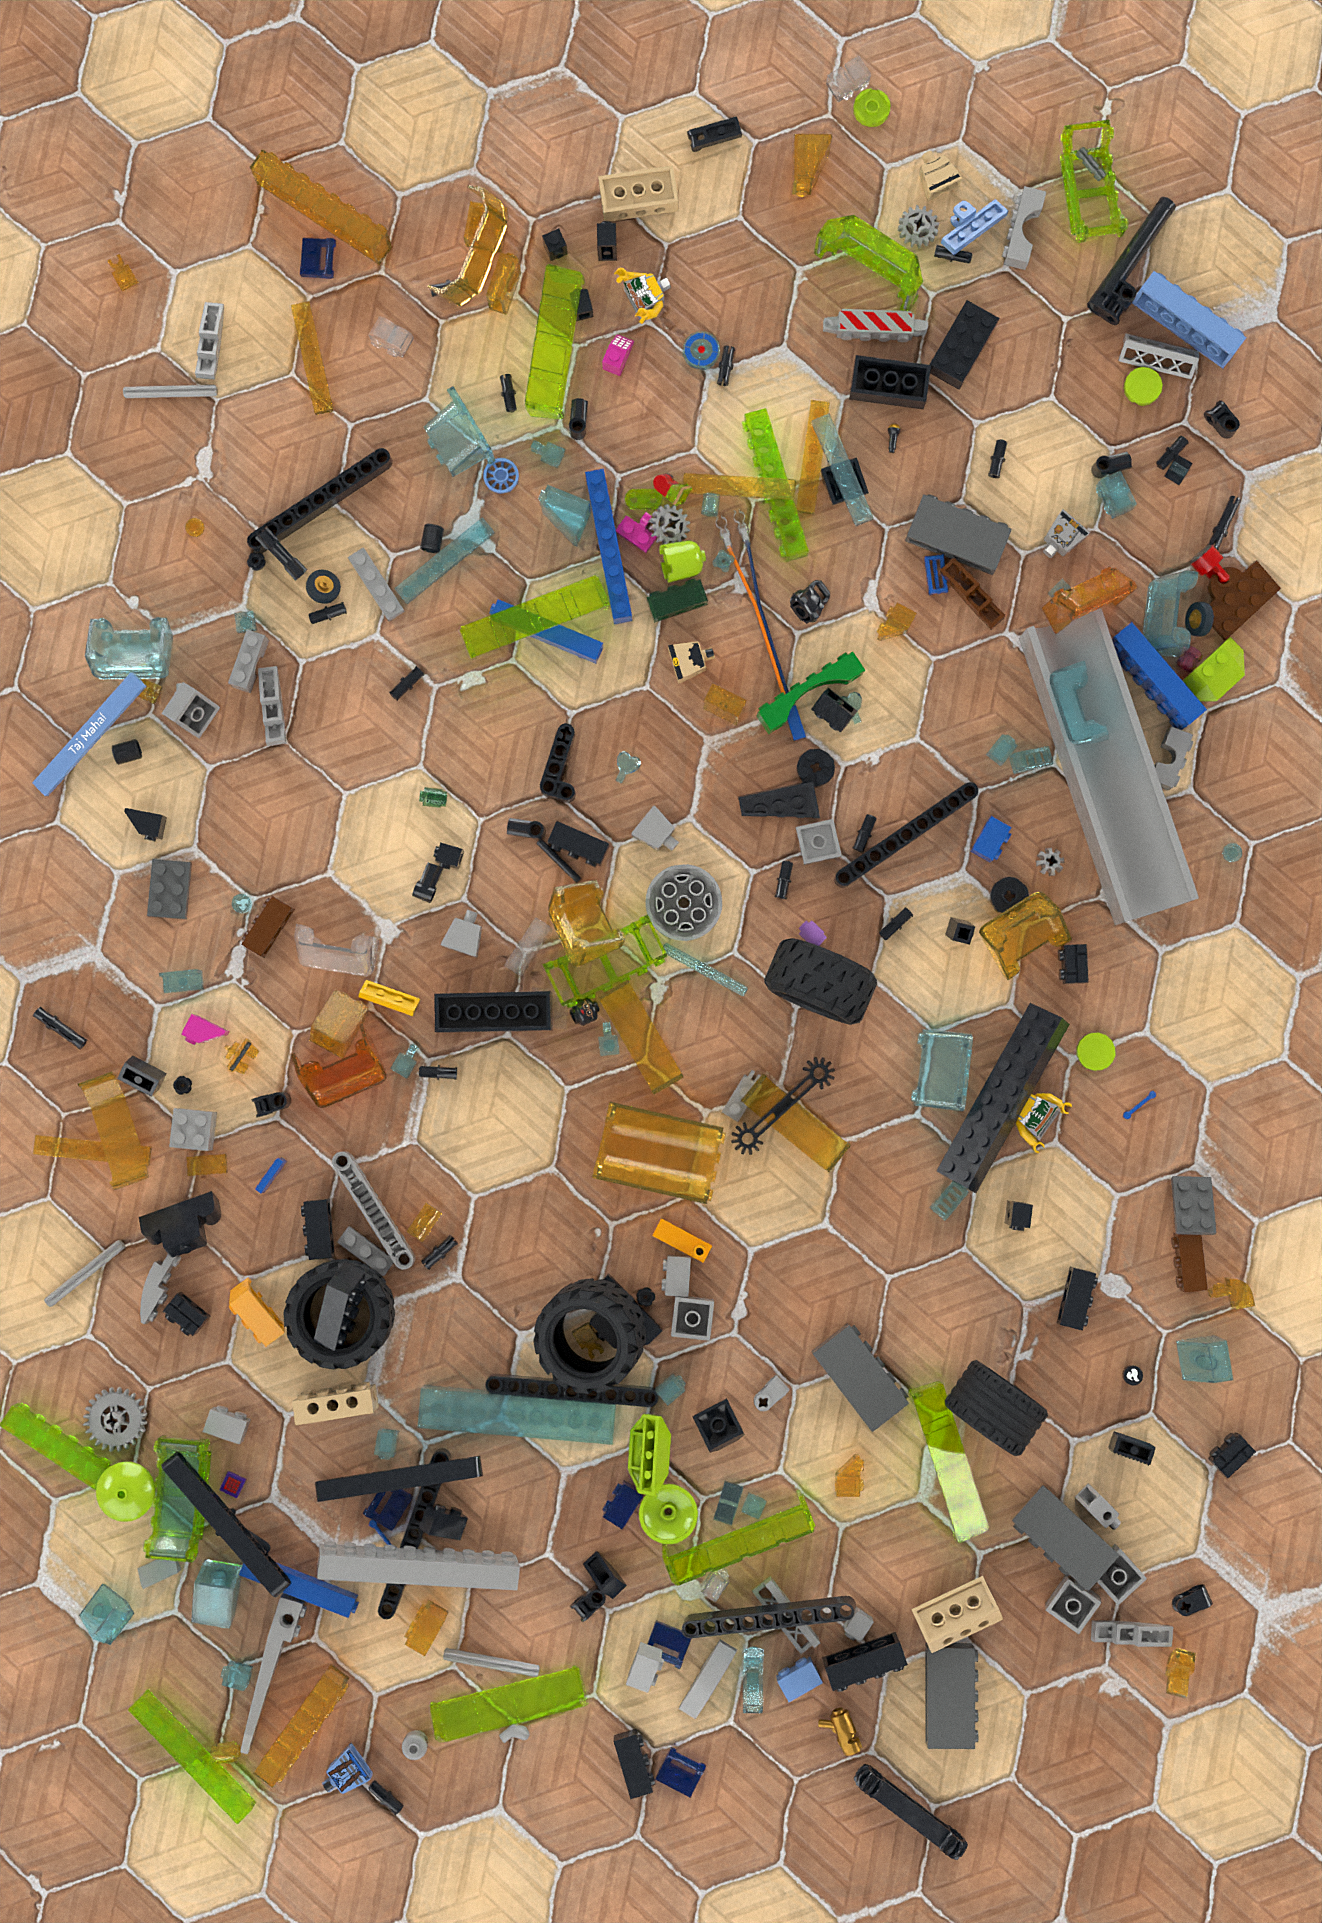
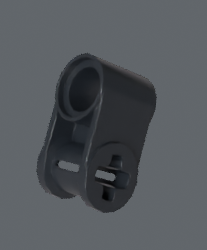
(1221, 416)
(268, 1103)
(1195, 1600)
(587, 1604)

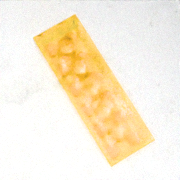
(302, 1725)

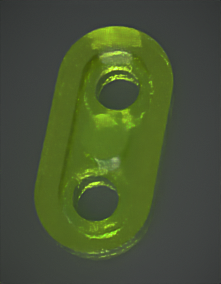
(643, 497)

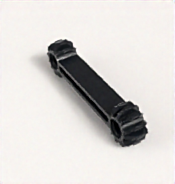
(783, 1105)
(910, 1811)

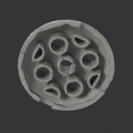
(679, 883)

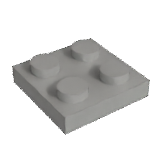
(818, 841)

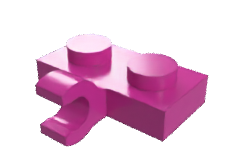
(637, 533)

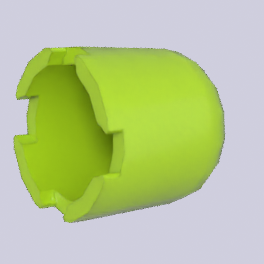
(681, 560)

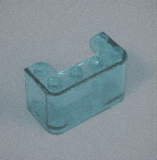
(119, 653)

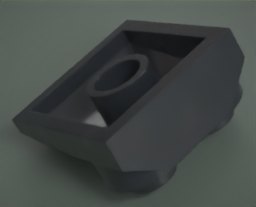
(831, 484)
(718, 1426)

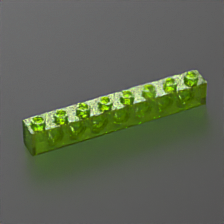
(760, 420)

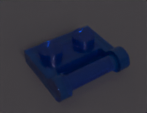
(311, 258)
(392, 1510)
(670, 1638)
(677, 1777)

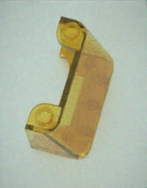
(582, 922)
(1024, 930)

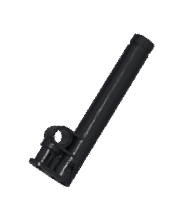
(1109, 293)

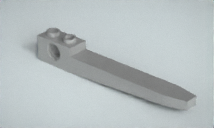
(280, 1631)

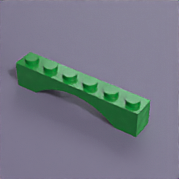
(843, 671)

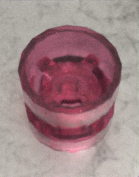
(1189, 659)

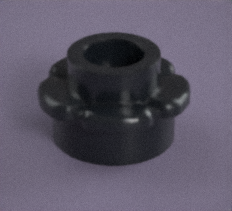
(256, 556)
(182, 1080)
(650, 1296)

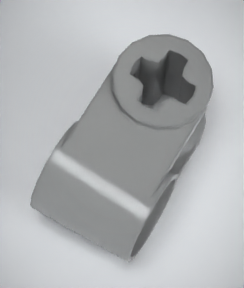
(773, 1390)

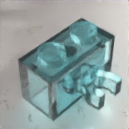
(1115, 495)

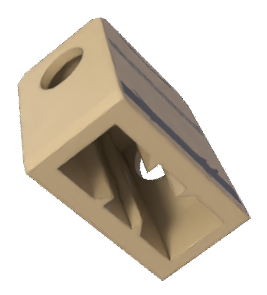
(938, 175)

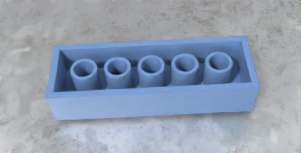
(1188, 319)

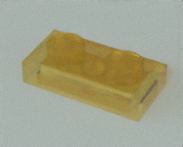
(206, 1165)

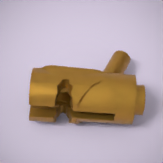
(844, 1728)

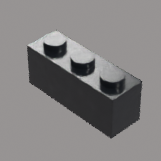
(578, 844)
(318, 1229)
(1077, 1298)
(634, 1763)

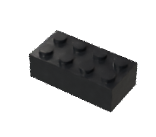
(963, 344)
(890, 382)
(340, 1306)
(864, 1662)

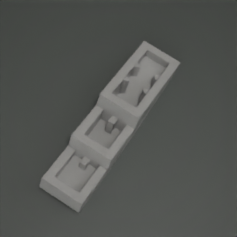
(210, 340)
(272, 706)
(1132, 1633)
(707, 1679)

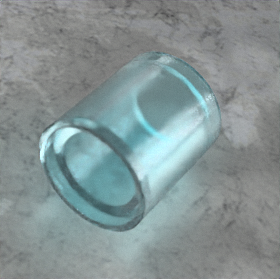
(710, 504)

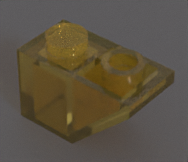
(897, 623)
(848, 1478)

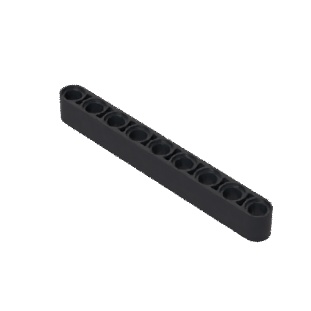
(325, 492)
(911, 827)
(562, 1393)
(399, 1478)
(226, 1524)
(389, 1597)
(775, 1610)

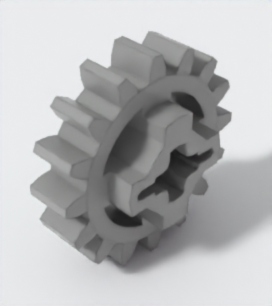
(926, 229)
(664, 516)

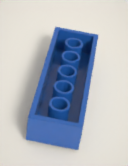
(1156, 678)

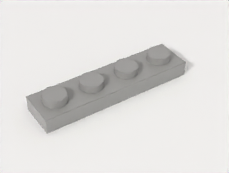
(376, 584)

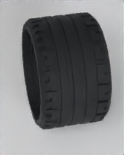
(996, 1408)

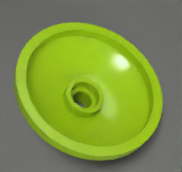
(134, 1482)
(668, 1527)

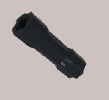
(271, 543)

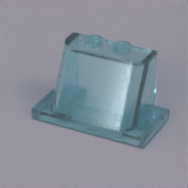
(457, 437)

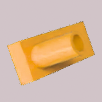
(682, 1240)

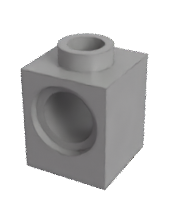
(858, 1625)

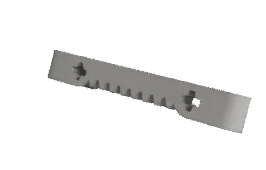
(373, 1210)

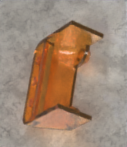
(1088, 596)
(342, 1077)

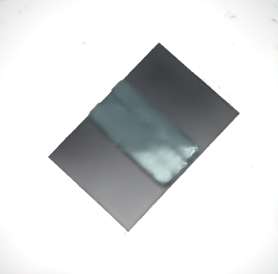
(1178, 470)

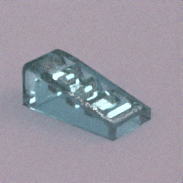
(1019, 761)
(934, 1207)

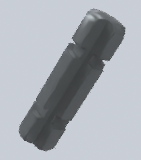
(1091, 164)

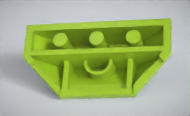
(1217, 672)
(649, 1454)

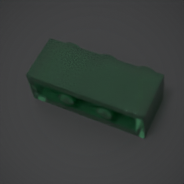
(677, 600)

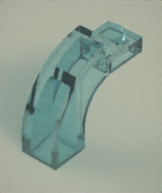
(752, 1680)

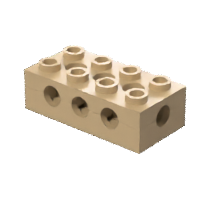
(634, 204)
(306, 1412)
(959, 1626)

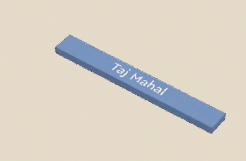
(89, 734)

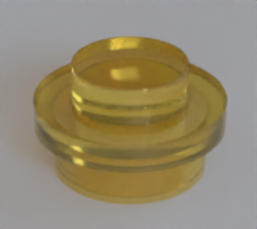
(194, 527)

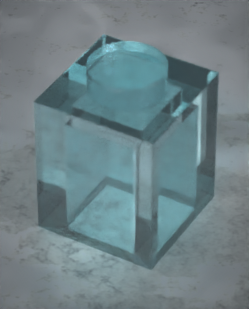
(1002, 749)
(671, 1388)
(386, 1443)
(236, 1675)

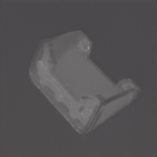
(358, 960)

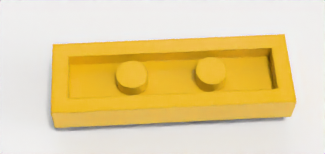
(389, 998)

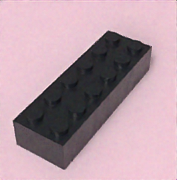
(493, 1012)

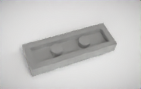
(366, 1250)

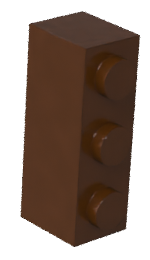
(267, 926)
(1189, 1262)

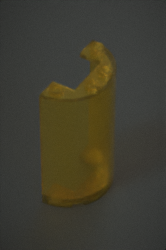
(658, 1153)

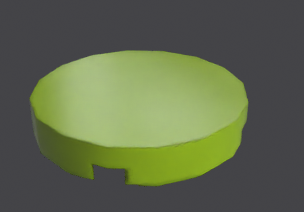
(871, 107)
(1143, 386)
(1095, 1051)

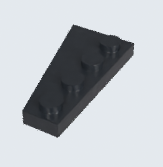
(786, 801)

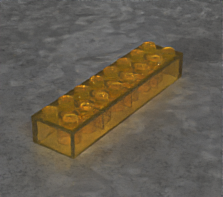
(321, 207)

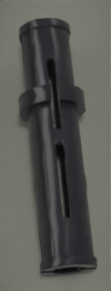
(1220, 531)
(53, 1022)

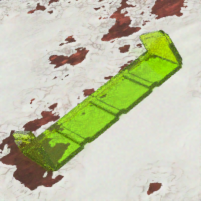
(553, 342)
(534, 616)
(949, 1461)
(739, 1544)
(508, 1705)

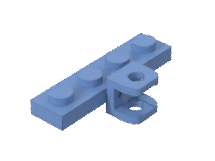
(971, 224)

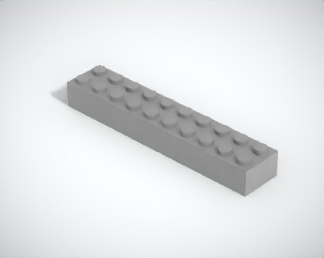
(417, 1566)

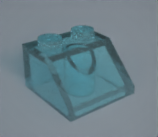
(106, 1615)

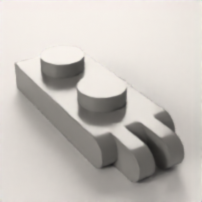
(734, 1107)

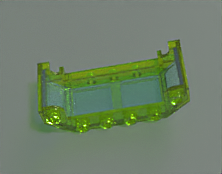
(176, 1520)

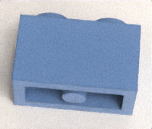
(799, 1678)

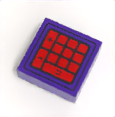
(232, 1484)

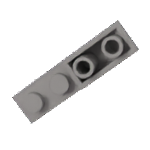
(154, 1291)

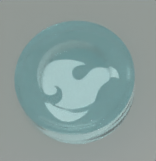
(241, 903)

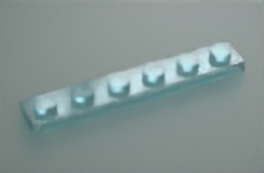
(842, 470)
(444, 560)

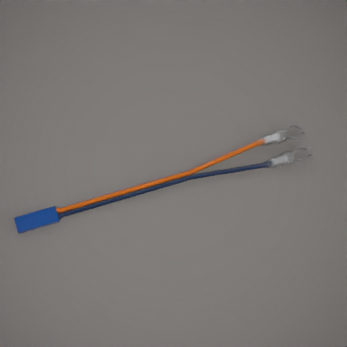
(793, 718)

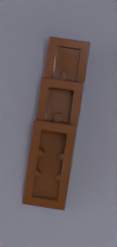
(972, 594)

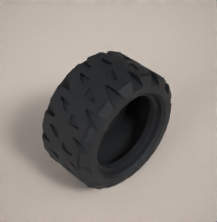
(820, 981)
(302, 1332)
(559, 1358)

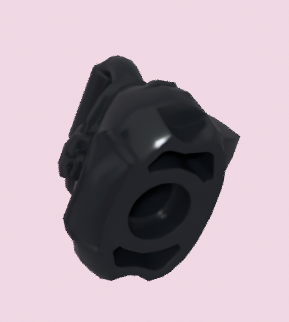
(808, 603)

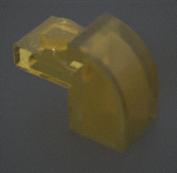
(1238, 1291)
(1178, 1669)

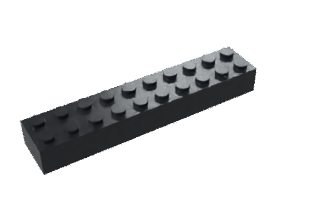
(1003, 1097)

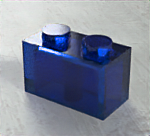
(622, 1504)

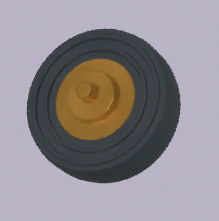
(323, 586)
(1199, 619)

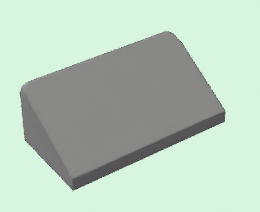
(157, 1571)

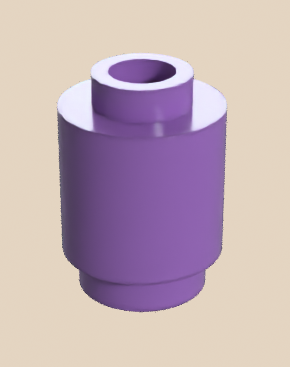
(812, 933)

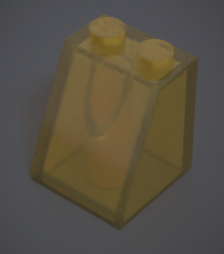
(808, 160)
(338, 1023)

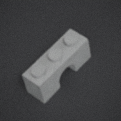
(243, 672)
(1177, 743)

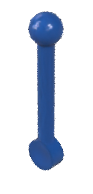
(1127, 1115)
(373, 1524)

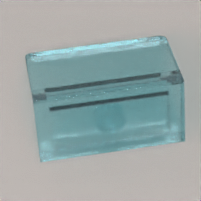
(182, 981)

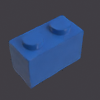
(990, 839)

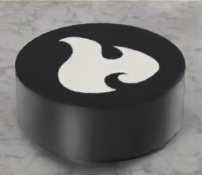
(1132, 1375)

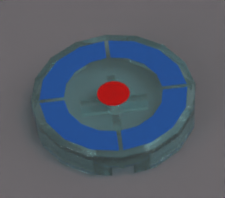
(701, 350)

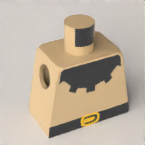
(689, 659)

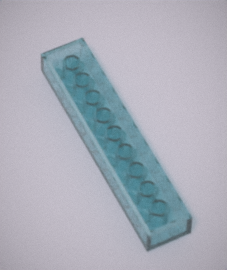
(515, 1415)

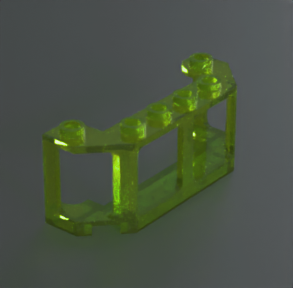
(1119, 223)
(632, 929)

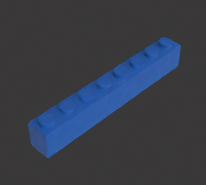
(608, 546)

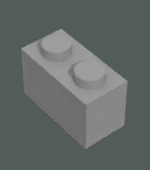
(677, 1275)
(227, 1424)
(644, 1667)

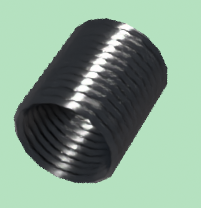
(432, 538)
(126, 751)

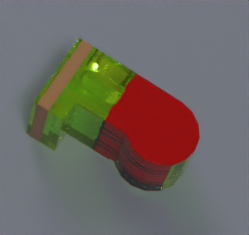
(671, 489)

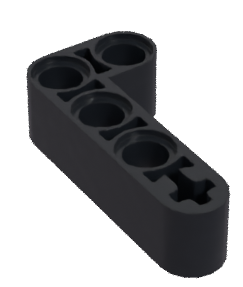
(560, 761)

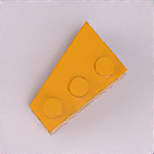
(255, 1313)

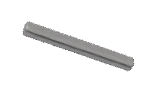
(169, 391)
(84, 1273)
(491, 1662)

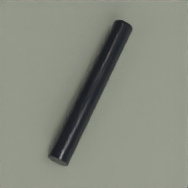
(559, 861)

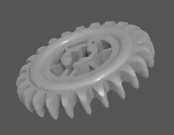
(116, 1438)

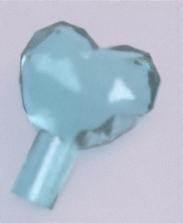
(854, 700)
(626, 765)

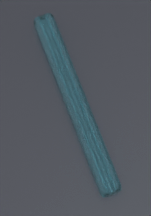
(705, 969)

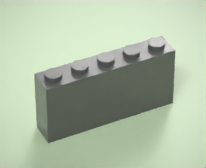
(958, 534)
(861, 1376)
(1065, 1539)
(951, 1697)

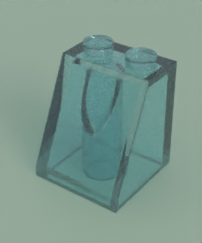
(565, 512)
(1204, 1359)
(216, 1594)

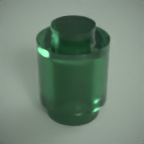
(433, 797)

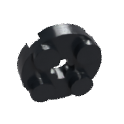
(825, 762)
(1000, 889)

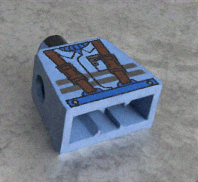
(347, 1771)

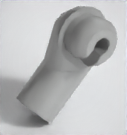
(516, 1731)

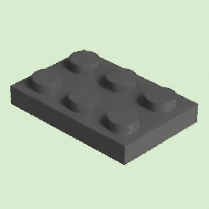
(169, 889)
(1193, 1205)

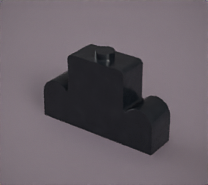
(182, 1224)
(606, 1332)

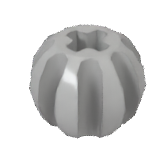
(1045, 864)

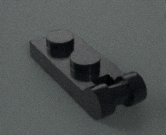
(714, 133)

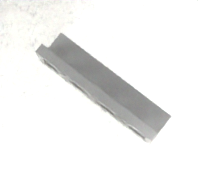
(1161, 349)
(813, 1639)

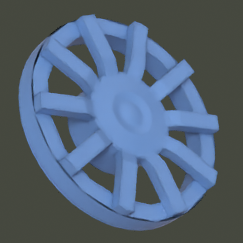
(501, 476)

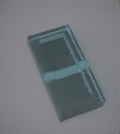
(728, 1502)

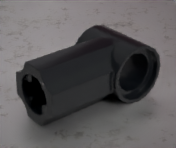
(578, 418)
(1112, 464)
(524, 828)
(426, 887)

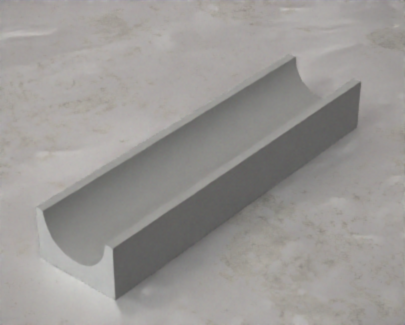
(1112, 779)

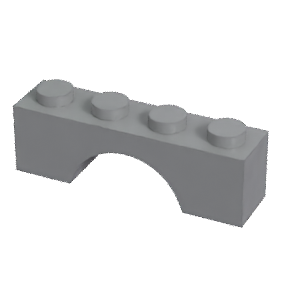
(1019, 248)

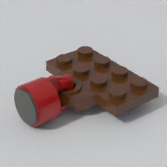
(1233, 592)

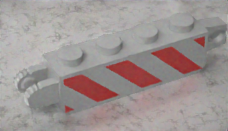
(875, 324)

